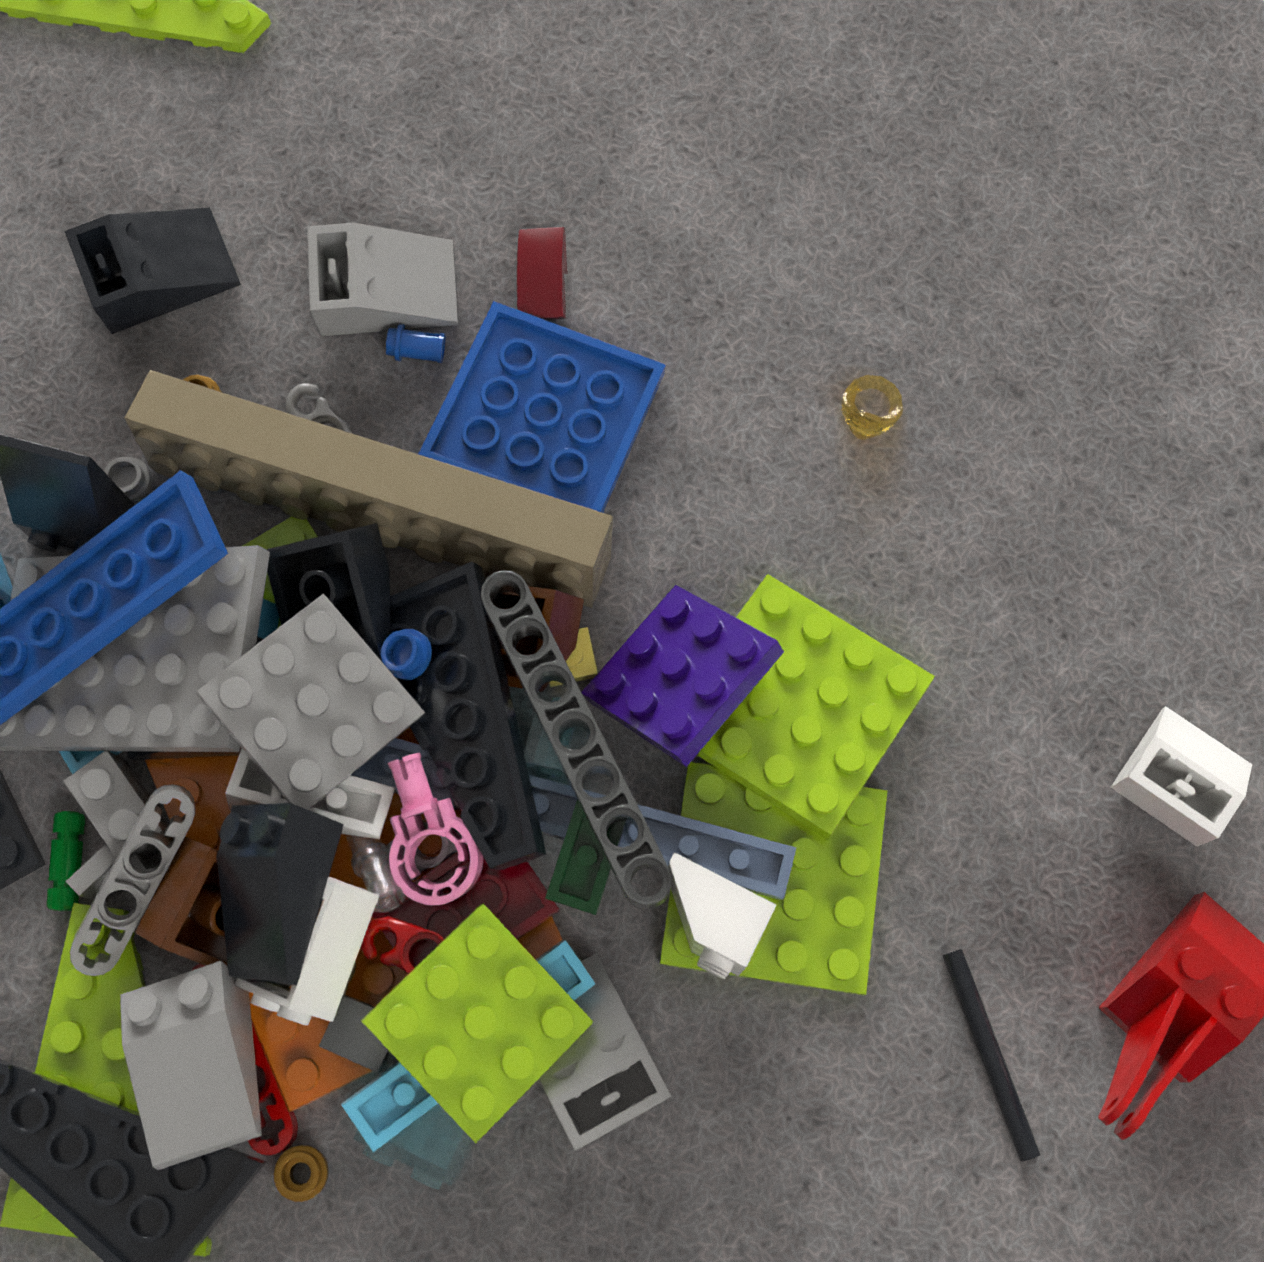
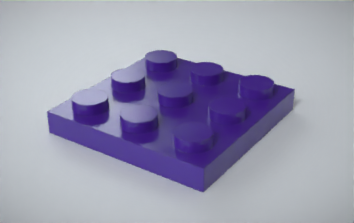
(682, 674)

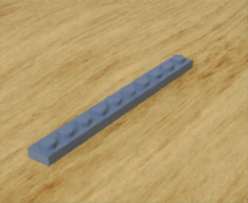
(736, 856)

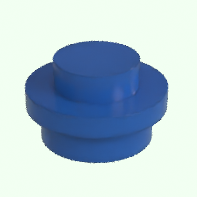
(406, 653)

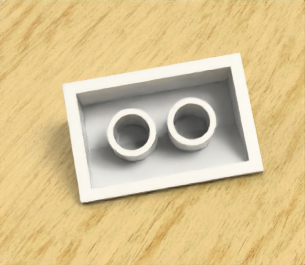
(717, 917)

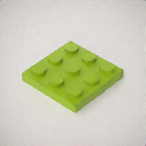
(477, 1022)

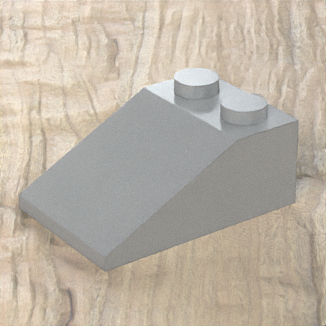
(191, 1064)

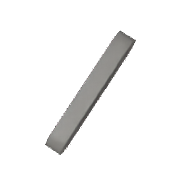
(137, 881)

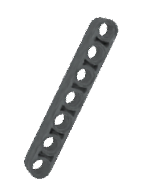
(568, 712)

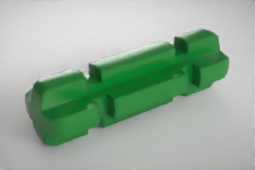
(65, 859)

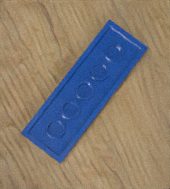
(104, 589)

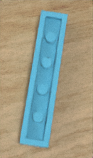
(398, 1099)

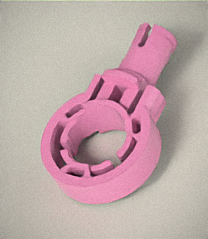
(410, 832)

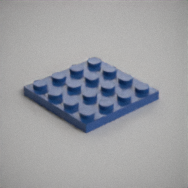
(544, 408)

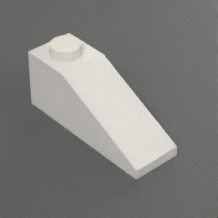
(354, 802)

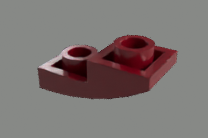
(541, 272)

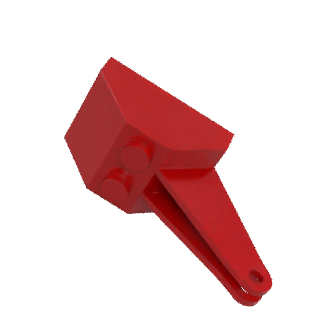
(1183, 1006)

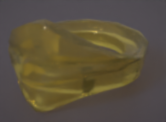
(864, 424)

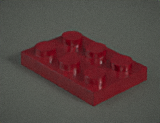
(510, 894)

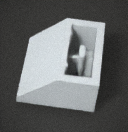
(1184, 778)

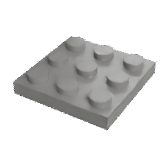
(310, 703)

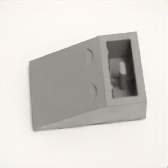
(378, 279)
(606, 1071)

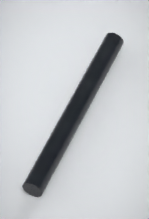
(991, 1055)

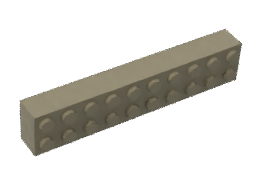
(362, 482)

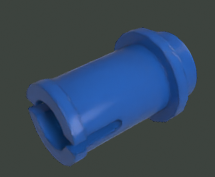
(415, 344)

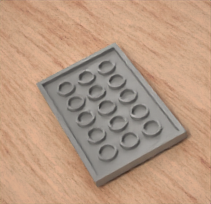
(146, 680)

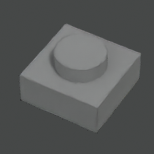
(91, 875)

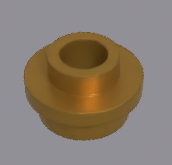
(284, 1178)

